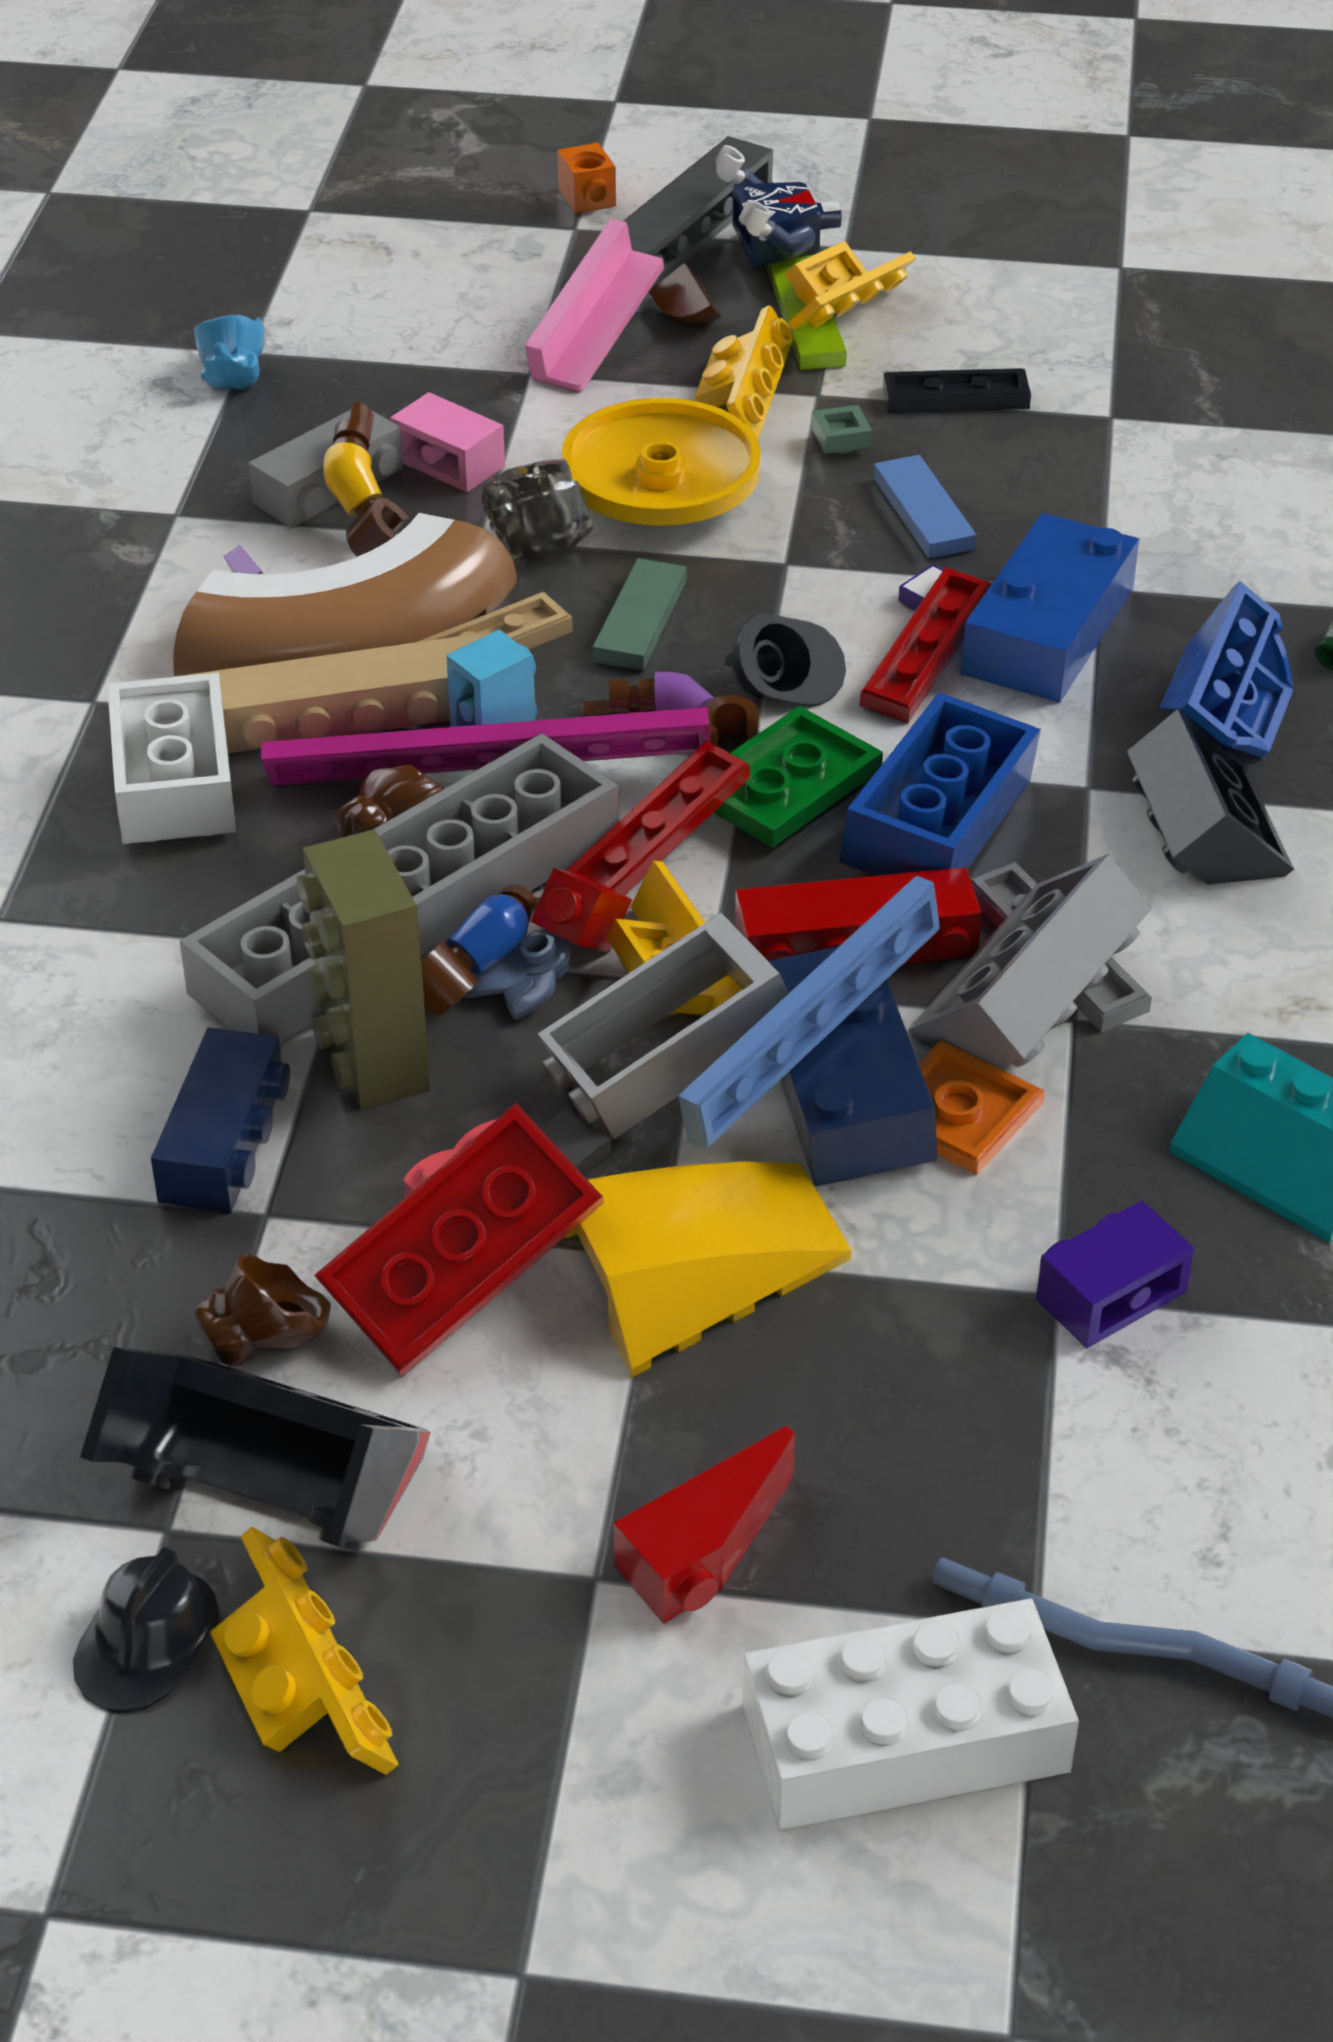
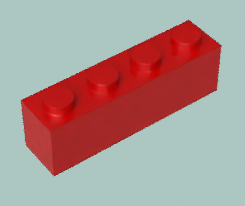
(824, 914)

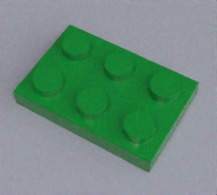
(796, 774)

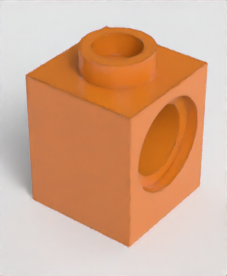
(586, 177)

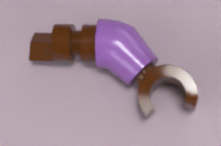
(728, 714)

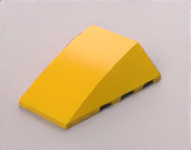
(702, 1248)

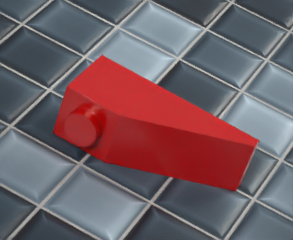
(695, 1535)

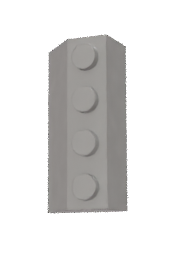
(1036, 965)

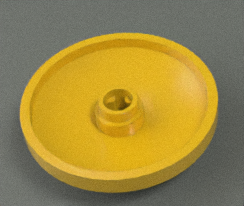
(663, 461)

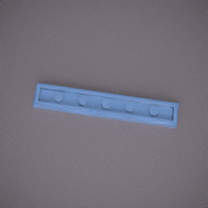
(808, 1013)

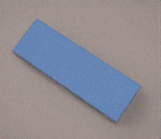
(924, 507)

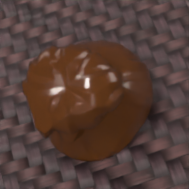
(383, 797)
(260, 1310)

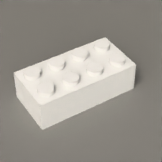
(908, 1713)

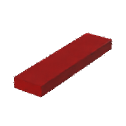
(923, 646)
(663, 818)

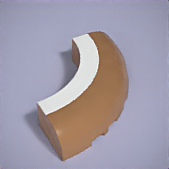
(394, 595)

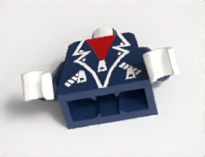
(774, 218)

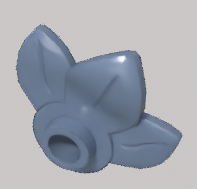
(527, 973)

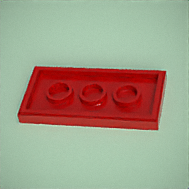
(459, 1239)

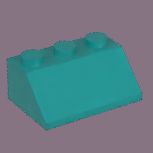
(1266, 1132)

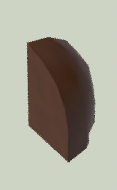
(684, 298)

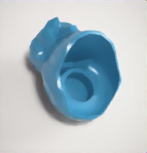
(230, 350)

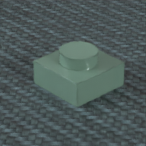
(841, 429)

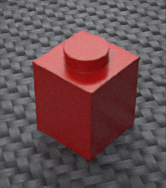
(579, 909)

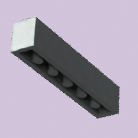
(692, 207)

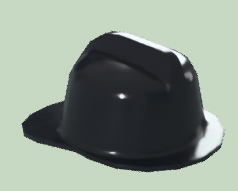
(787, 660)
(143, 1633)

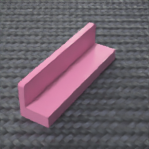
(591, 310)

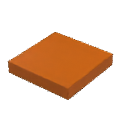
(975, 1105)

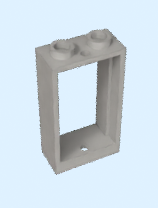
(643, 1000)

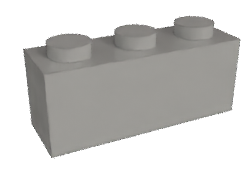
(291, 480)

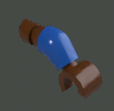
(477, 944)

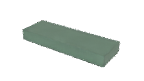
(639, 614)

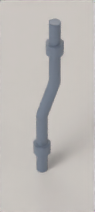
(1287, 1683)

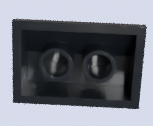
(1205, 805)

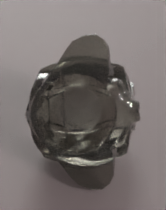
(537, 509)

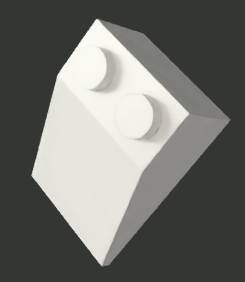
(170, 758)

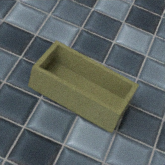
(365, 969)

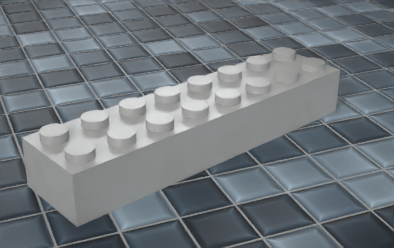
(452, 850)

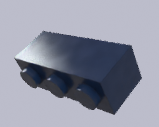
(219, 1120)

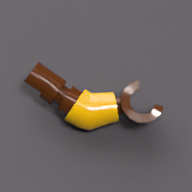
(353, 484)

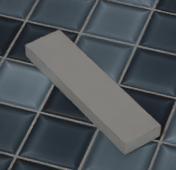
(1105, 1004)

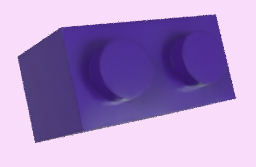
(1114, 1273)

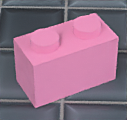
(450, 442)

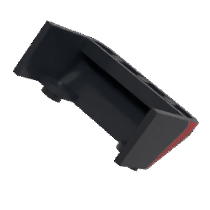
(254, 1439)

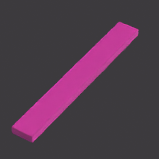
(478, 745)

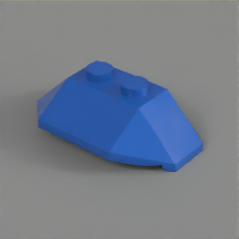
(1235, 675)

